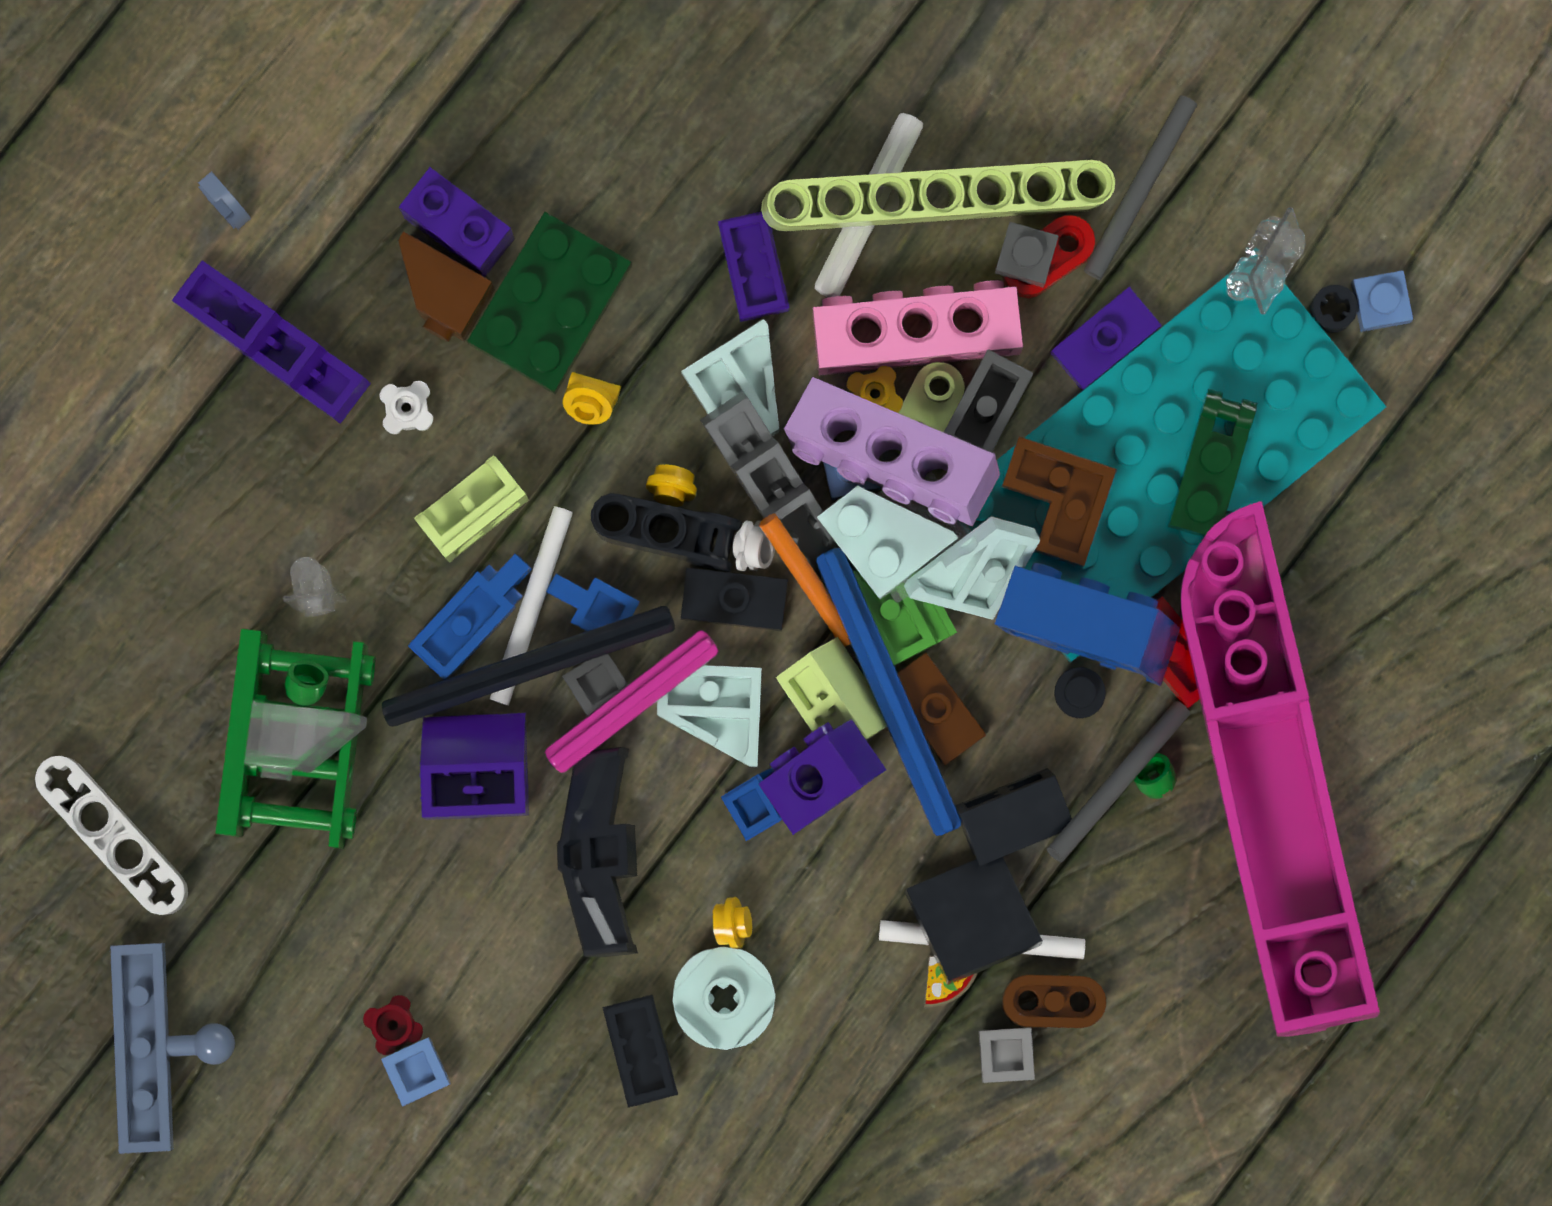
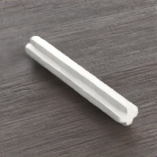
(853, 239)

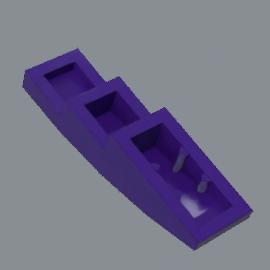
(271, 341)

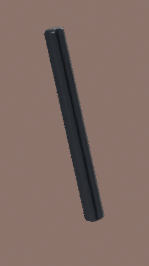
(528, 666)

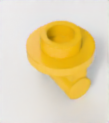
(590, 399)

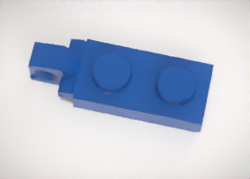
(470, 617)

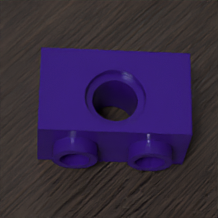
(456, 222)
(844, 765)

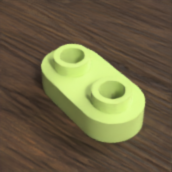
(929, 408)

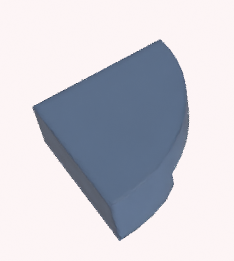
(223, 201)

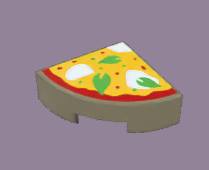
(936, 988)

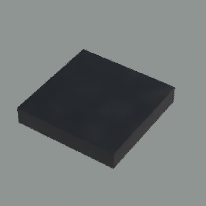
(973, 918)

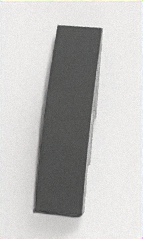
(768, 475)

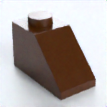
(444, 290)

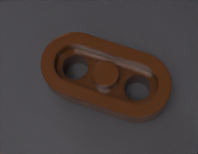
(1053, 1000)

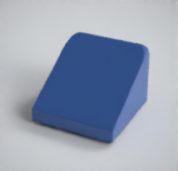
(751, 807)

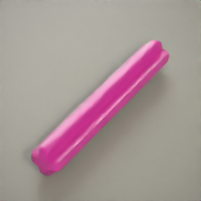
(631, 701)

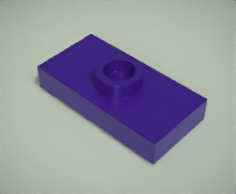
(753, 266)
(1105, 339)

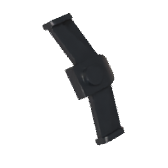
(597, 853)

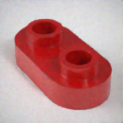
(1062, 262)

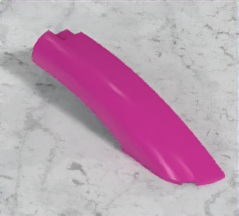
(1273, 780)

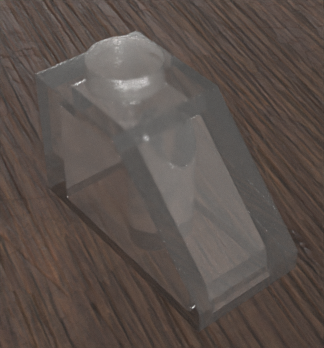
(296, 738)

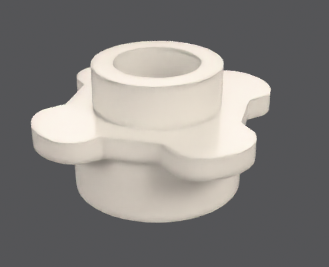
(417, 417)
(752, 547)

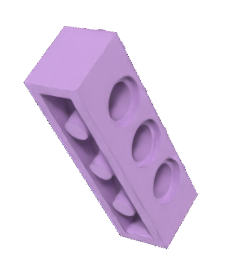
(830, 410)

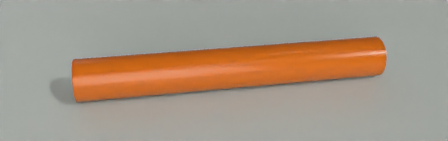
(804, 575)

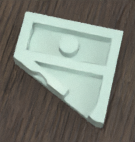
(738, 367)
(883, 538)
(975, 569)
(719, 708)

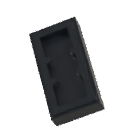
(734, 599)
(640, 1051)

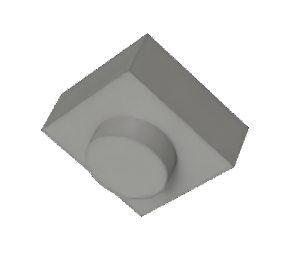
(1006, 1055)

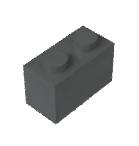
(989, 401)

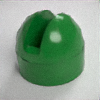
(306, 682)
(1166, 781)

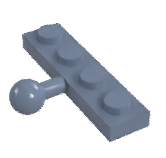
(145, 1047)

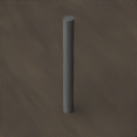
(1140, 187)
(1118, 781)

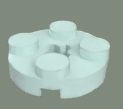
(753, 995)

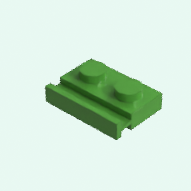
(908, 625)

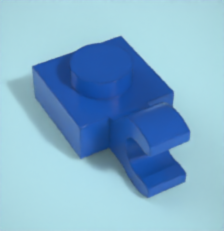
(594, 607)

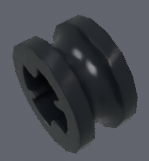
(1341, 295)

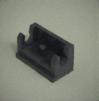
(1014, 816)

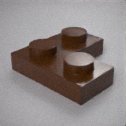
(1075, 494)

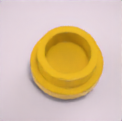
(672, 485)
(732, 923)

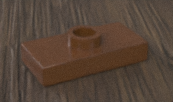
(939, 710)

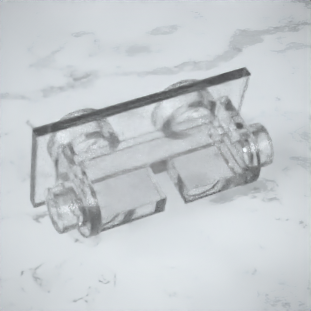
(1277, 248)
(312, 589)

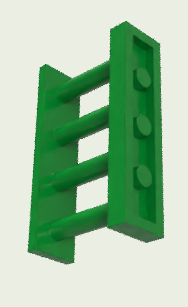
(235, 806)

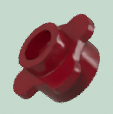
(389, 1039)

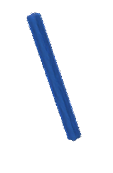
(888, 691)

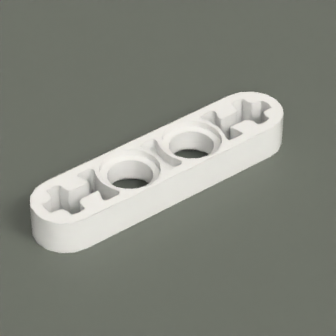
(116, 830)

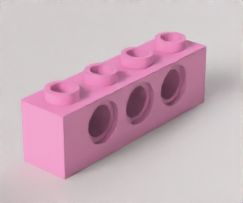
(842, 353)

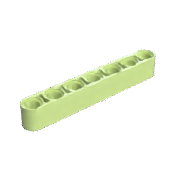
(962, 191)

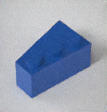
(1088, 621)

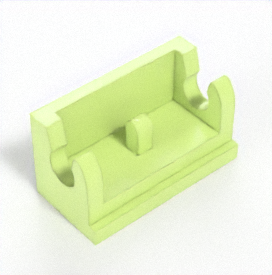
(471, 509)
(832, 690)

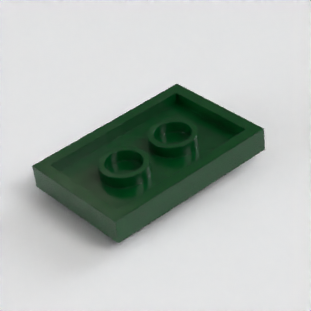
(549, 303)

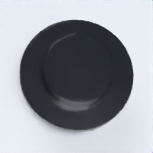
(1079, 692)

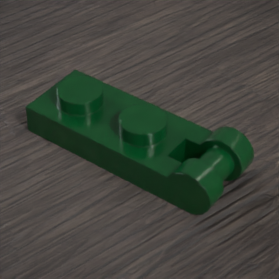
(1211, 465)

